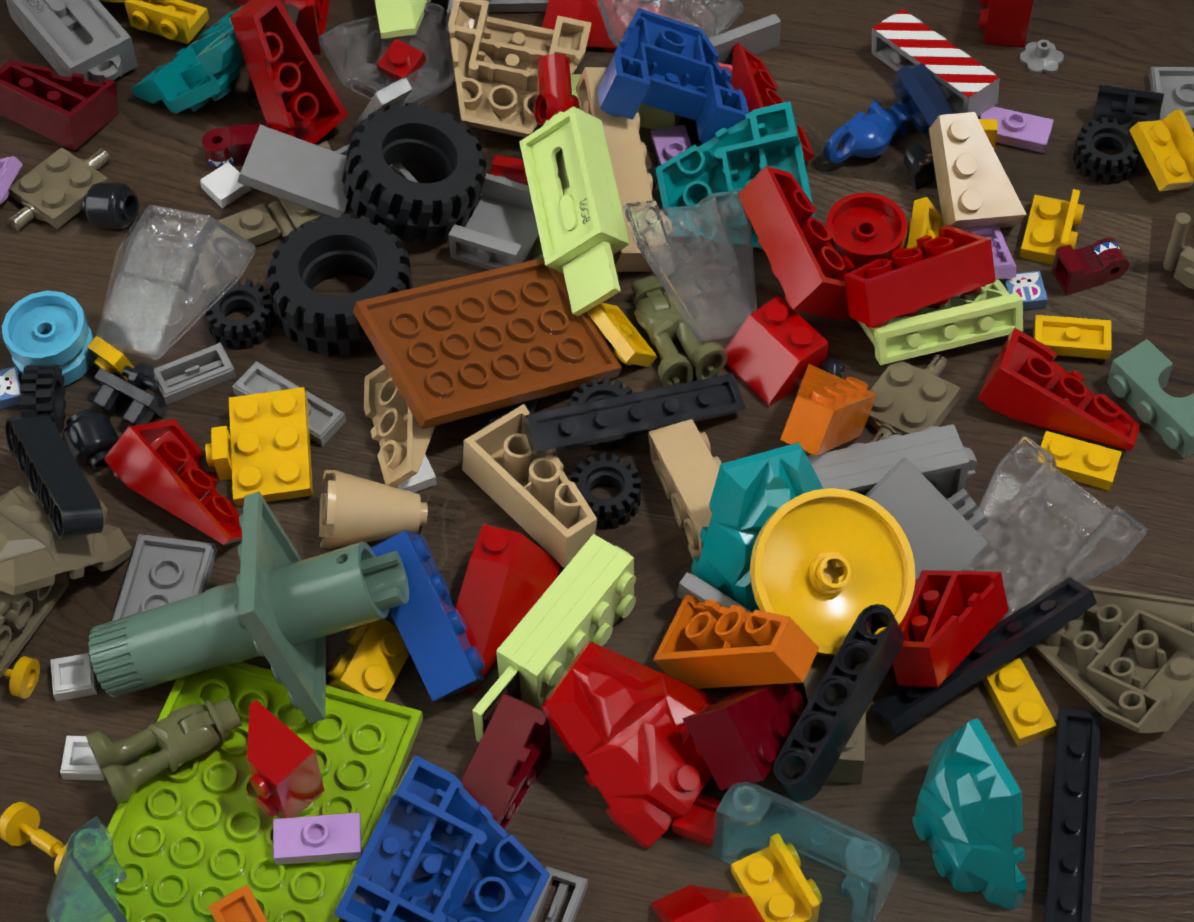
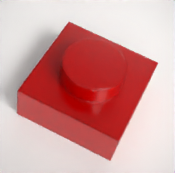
(400, 60)
(698, 821)

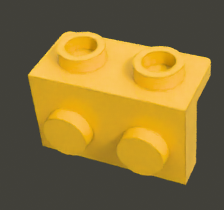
(167, 18)
(371, 660)

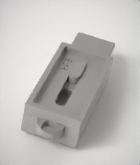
(76, 37)
(934, 452)

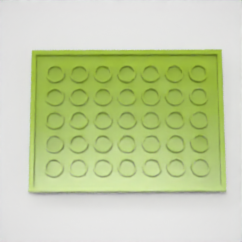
(202, 835)

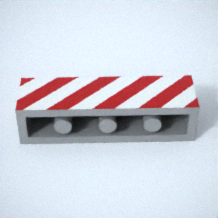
(963, 81)

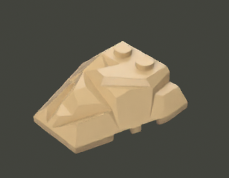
(499, 66)

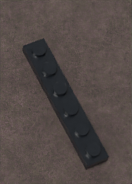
(632, 414)
(1000, 646)
(1073, 816)

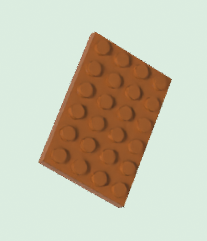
(484, 341)

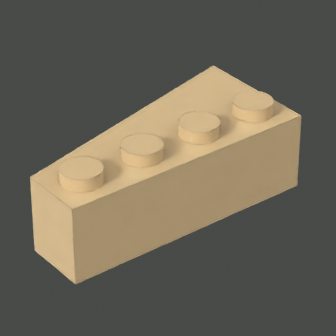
(687, 476)
(529, 487)

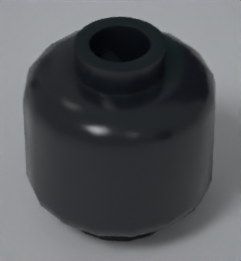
(110, 205)
(90, 438)

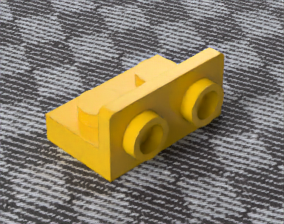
(1167, 150)
(1051, 227)
(778, 884)

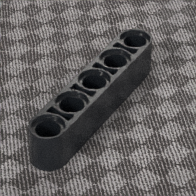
(54, 476)
(841, 720)

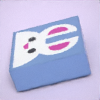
(1029, 287)
(9, 387)

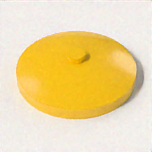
(828, 561)

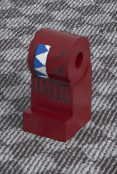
(232, 146)
(1089, 265)

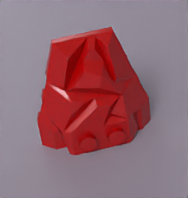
(631, 738)

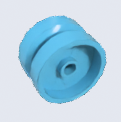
(49, 331)

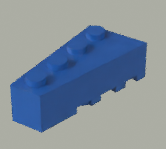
(431, 623)

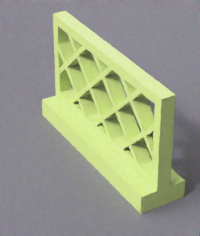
(952, 325)

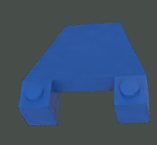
(670, 70)

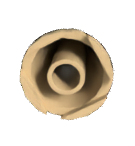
(365, 510)

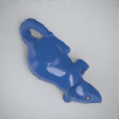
(868, 134)

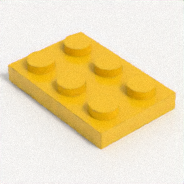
(270, 445)

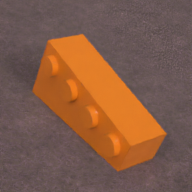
(827, 411)
(733, 647)

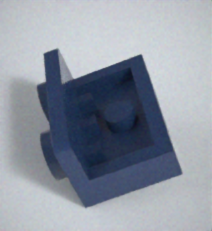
(921, 96)

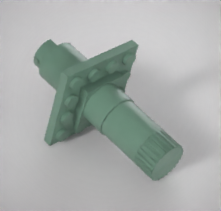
(272, 610)

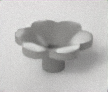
(1041, 57)

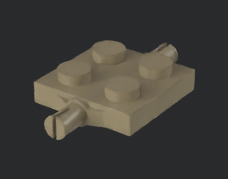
(56, 188)
(911, 398)

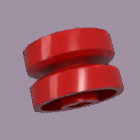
(866, 227)

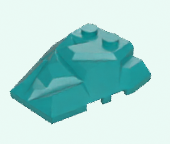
(197, 71)
(735, 158)
(740, 504)
(971, 816)

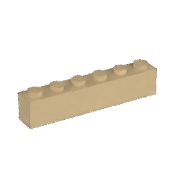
(627, 161)

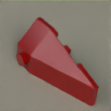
(759, 87)
(500, 588)

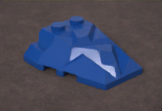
(440, 859)

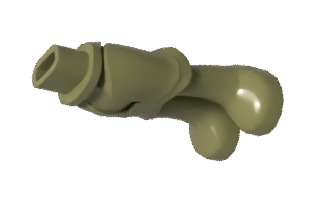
(663, 325)
(180, 736)

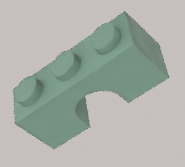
(1139, 380)

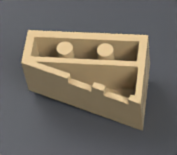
(970, 176)

